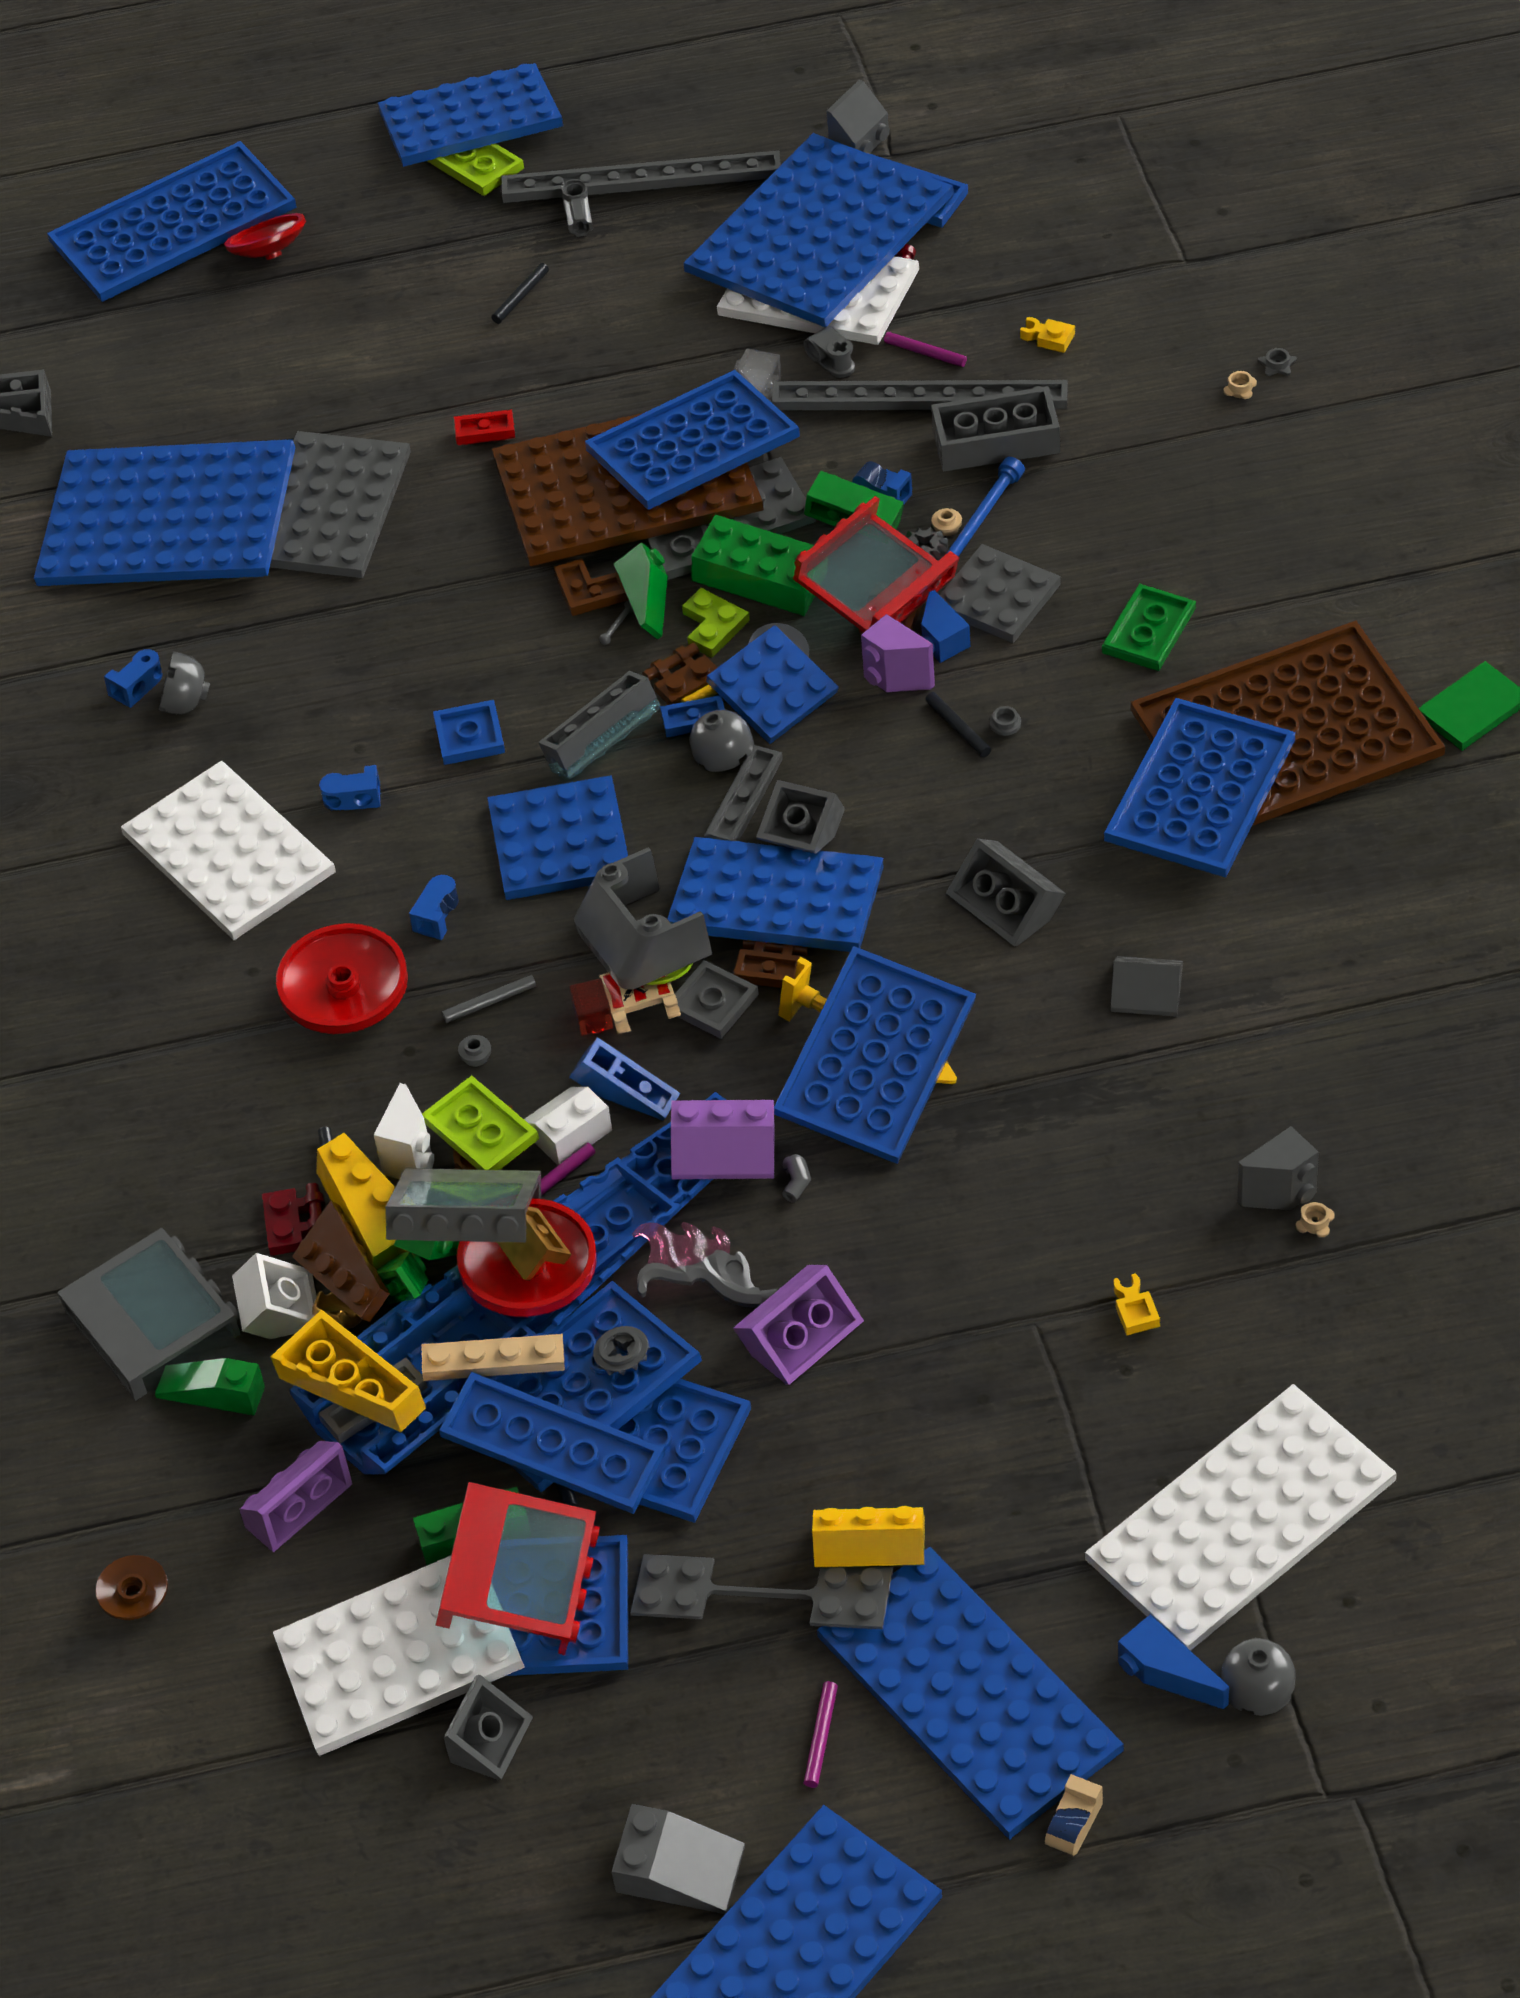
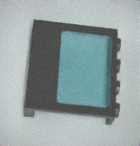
(461, 1205)
(146, 1308)

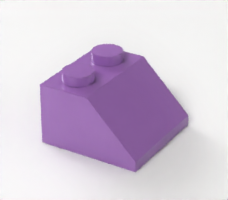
(897, 657)

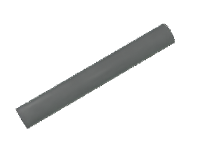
(488, 999)

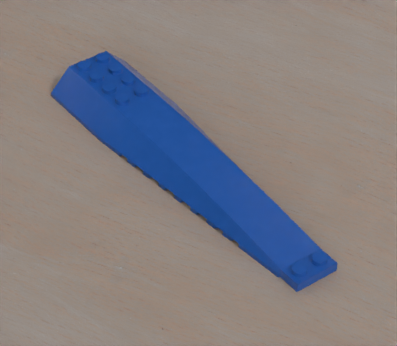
(612, 1205)

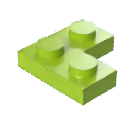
(718, 621)

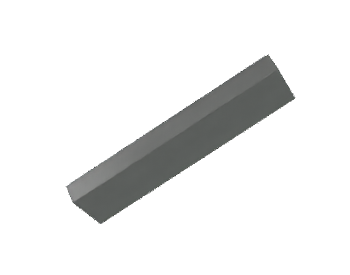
(744, 794)

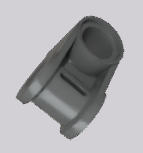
(831, 352)

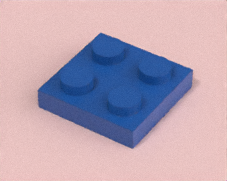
(469, 732)

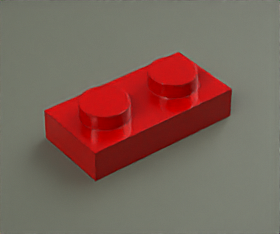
(484, 427)

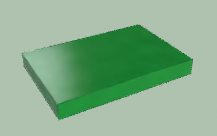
(1149, 627)
(1472, 705)

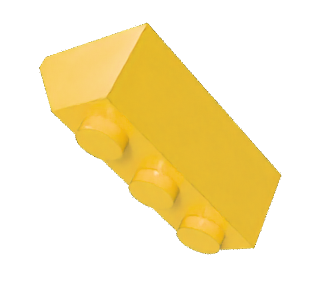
(868, 1537)

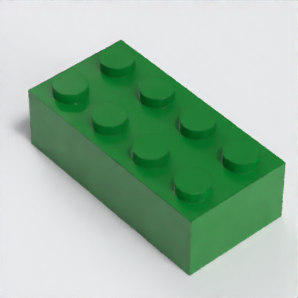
(751, 564)

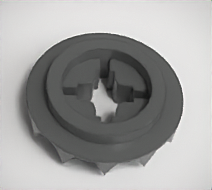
(936, 541)
(628, 1339)

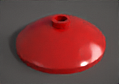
(266, 237)

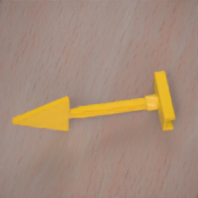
(799, 993)

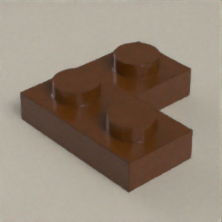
(588, 594)

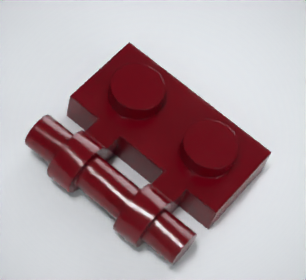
(283, 1220)

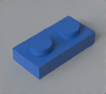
(681, 717)

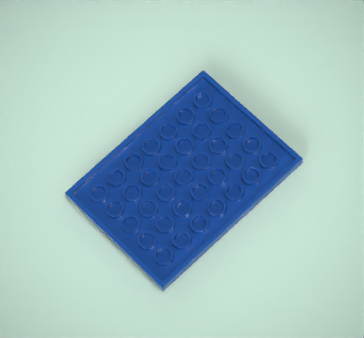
(819, 229)
(166, 513)

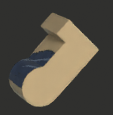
(1074, 1815)

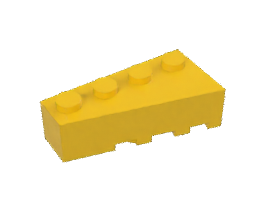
(361, 1193)
(347, 1372)

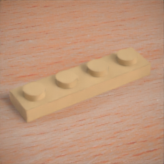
(493, 1357)

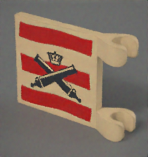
(629, 1000)

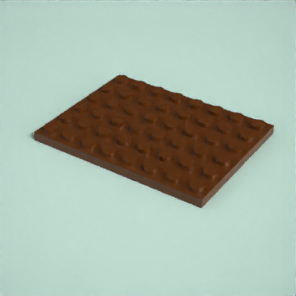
(575, 506)
(1338, 699)

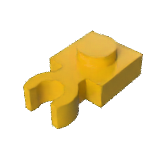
(1051, 335)
(1135, 1308)

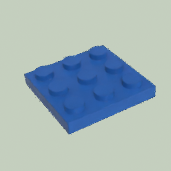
(772, 684)

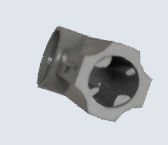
(577, 207)

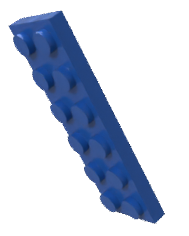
(552, 1442)

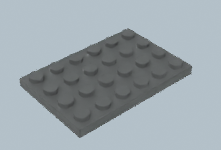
(336, 502)

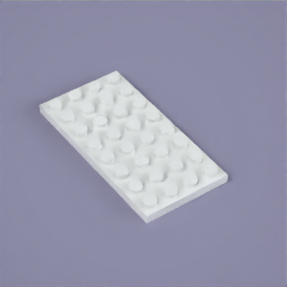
(1240, 1517)

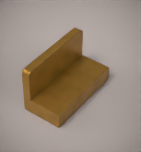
(540, 1246)

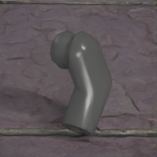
(799, 1176)

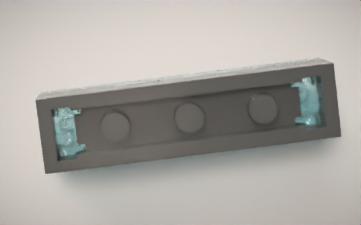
(599, 725)

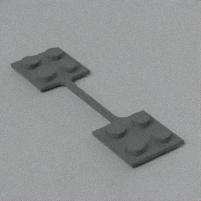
(841, 1597)

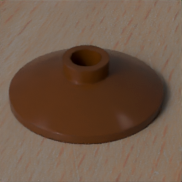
(130, 1575)

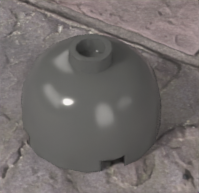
(183, 685)
(720, 740)
(1259, 1676)

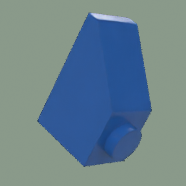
(944, 628)

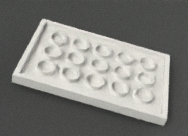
(861, 320)
(228, 850)
(386, 1659)

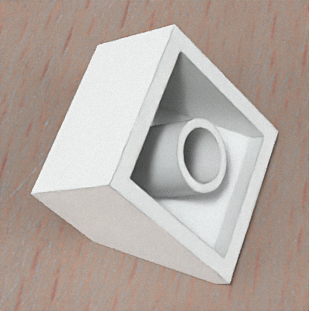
(570, 1122)
(403, 1136)
(273, 1296)

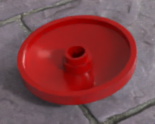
(342, 978)
(500, 1288)

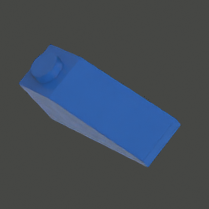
(623, 1081)
(1168, 1664)

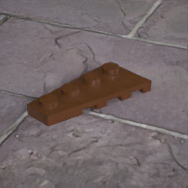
(341, 1264)

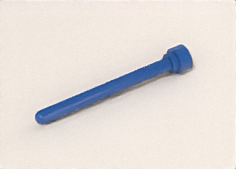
(1009, 473)

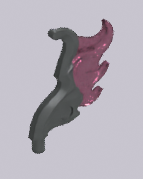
(697, 1258)

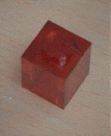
(591, 1007)

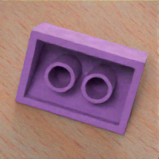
(722, 1139)
(799, 1323)
(297, 1494)

